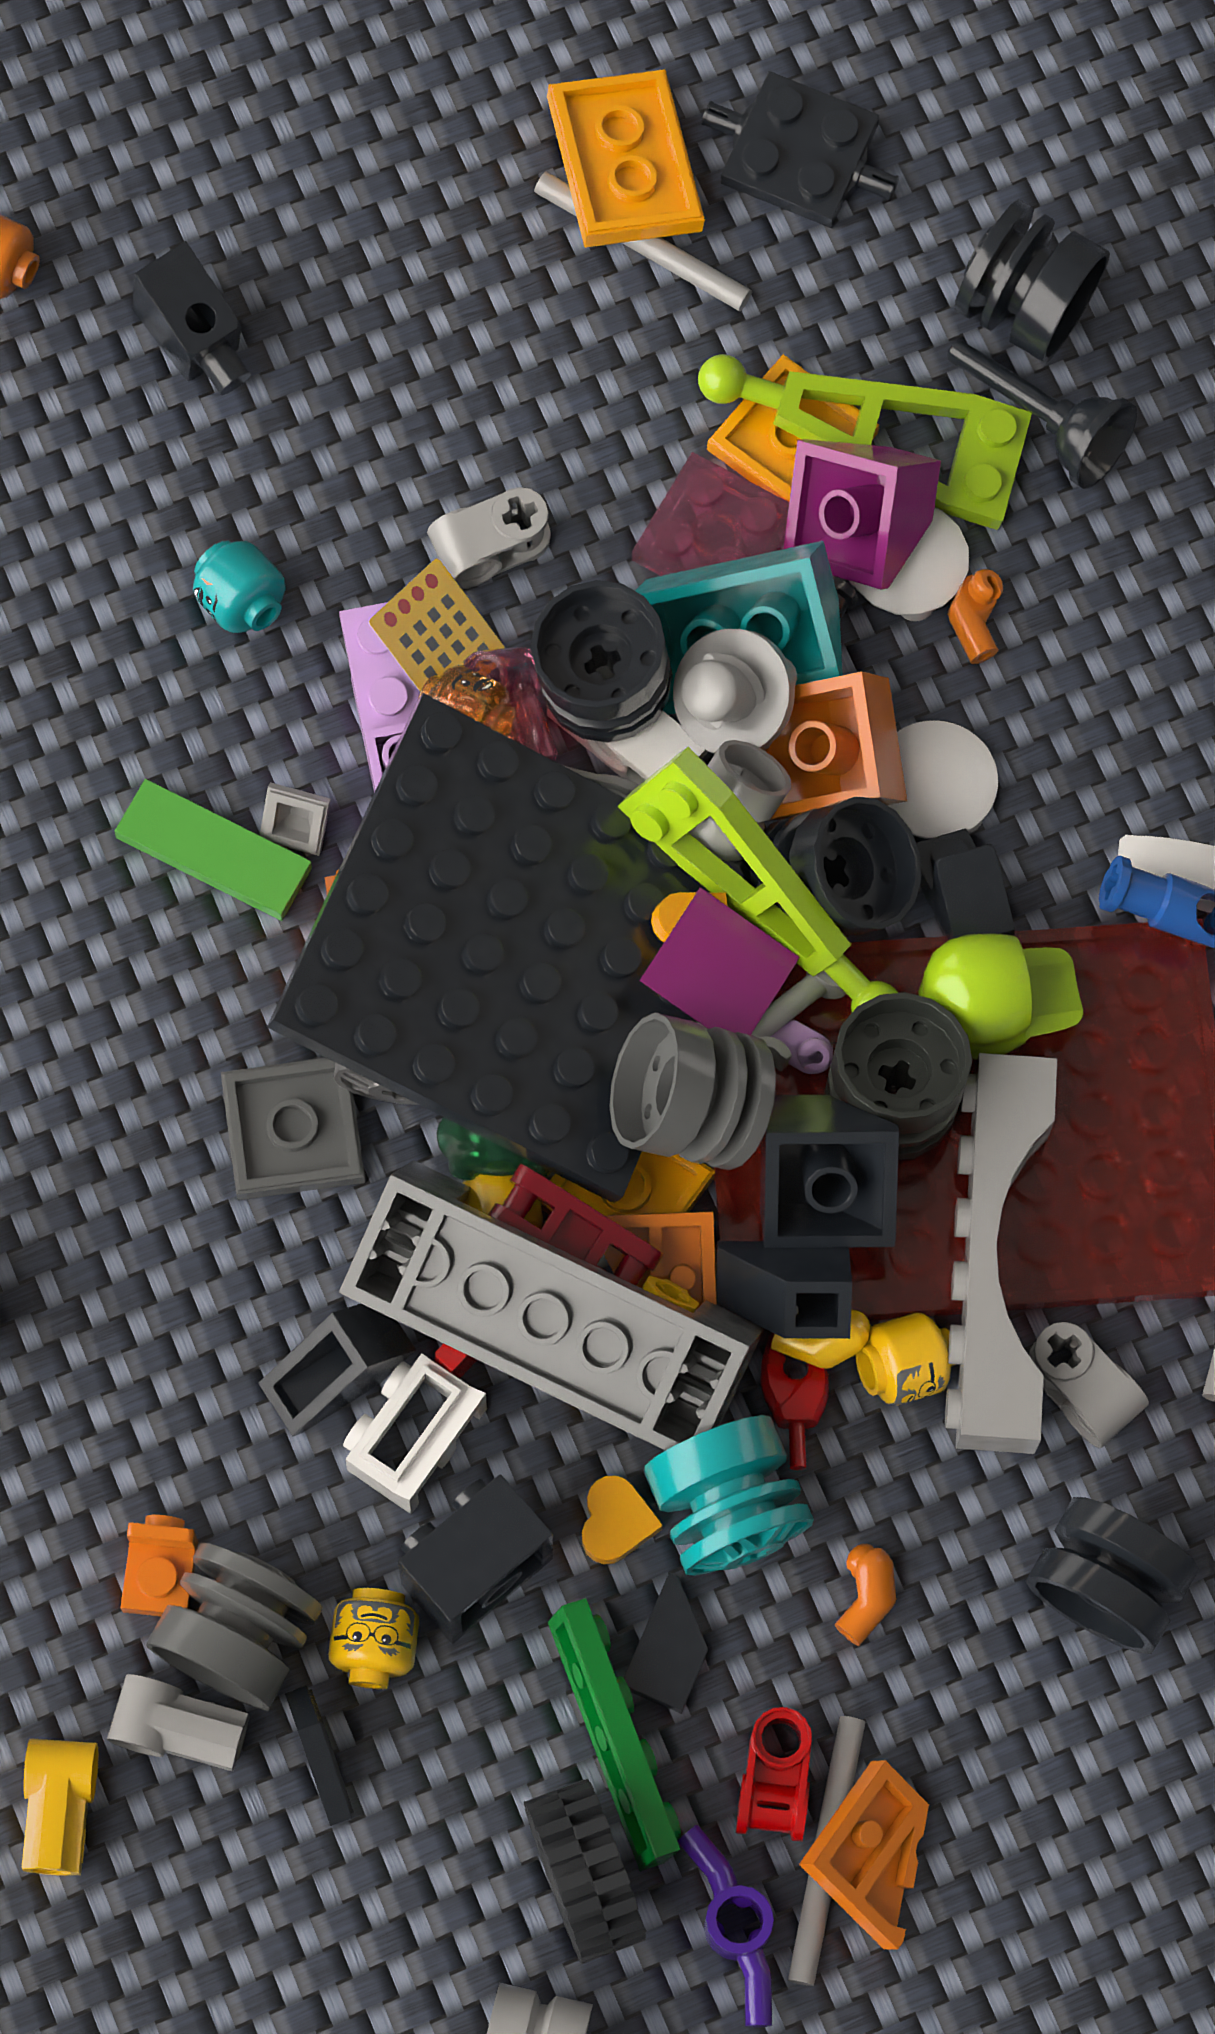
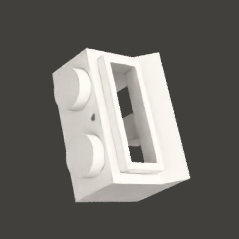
(433, 1446)

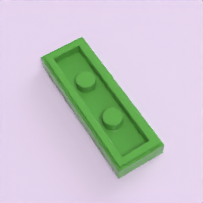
(213, 849)

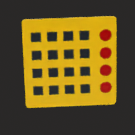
(432, 625)

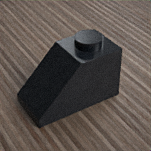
(335, 1366)

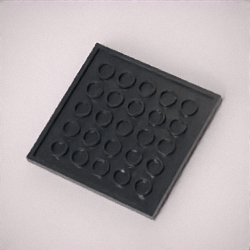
(490, 945)

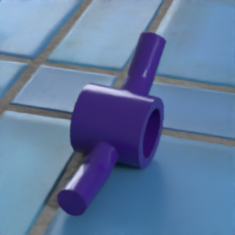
(748, 1954)

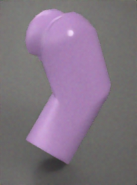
(808, 1048)

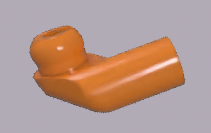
(970, 612)
(875, 1591)

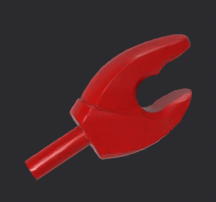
(793, 1402)

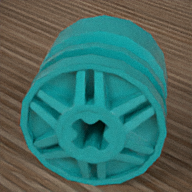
(733, 1507)

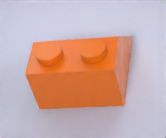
(840, 744)

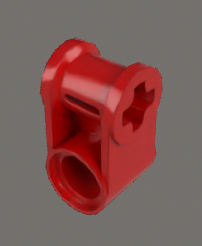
(776, 1780)

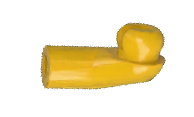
(826, 1351)

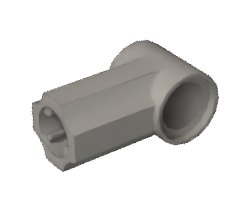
(161, 1720)

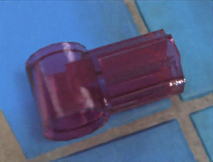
(517, 672)

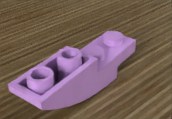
(380, 688)

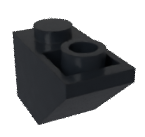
(787, 1288)

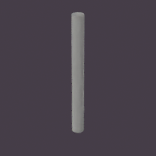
(660, 252)
(816, 1899)

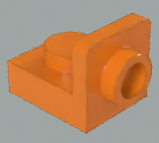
(156, 1563)

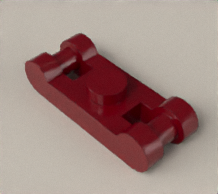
(574, 1225)

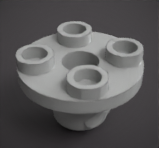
(734, 689)

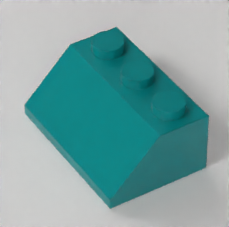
(776, 594)

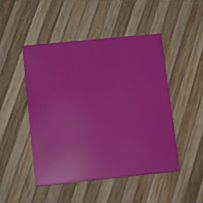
(719, 966)

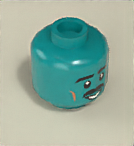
(239, 586)

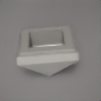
(295, 818)

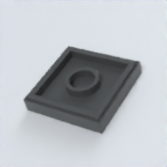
(291, 1129)

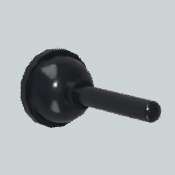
(1087, 433)

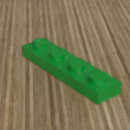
(606, 1710)

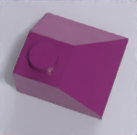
(863, 504)

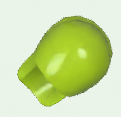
(1003, 990)

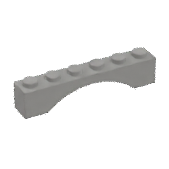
(998, 1381)

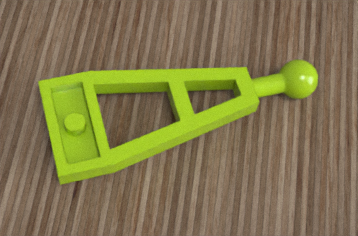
(985, 451)
(688, 793)

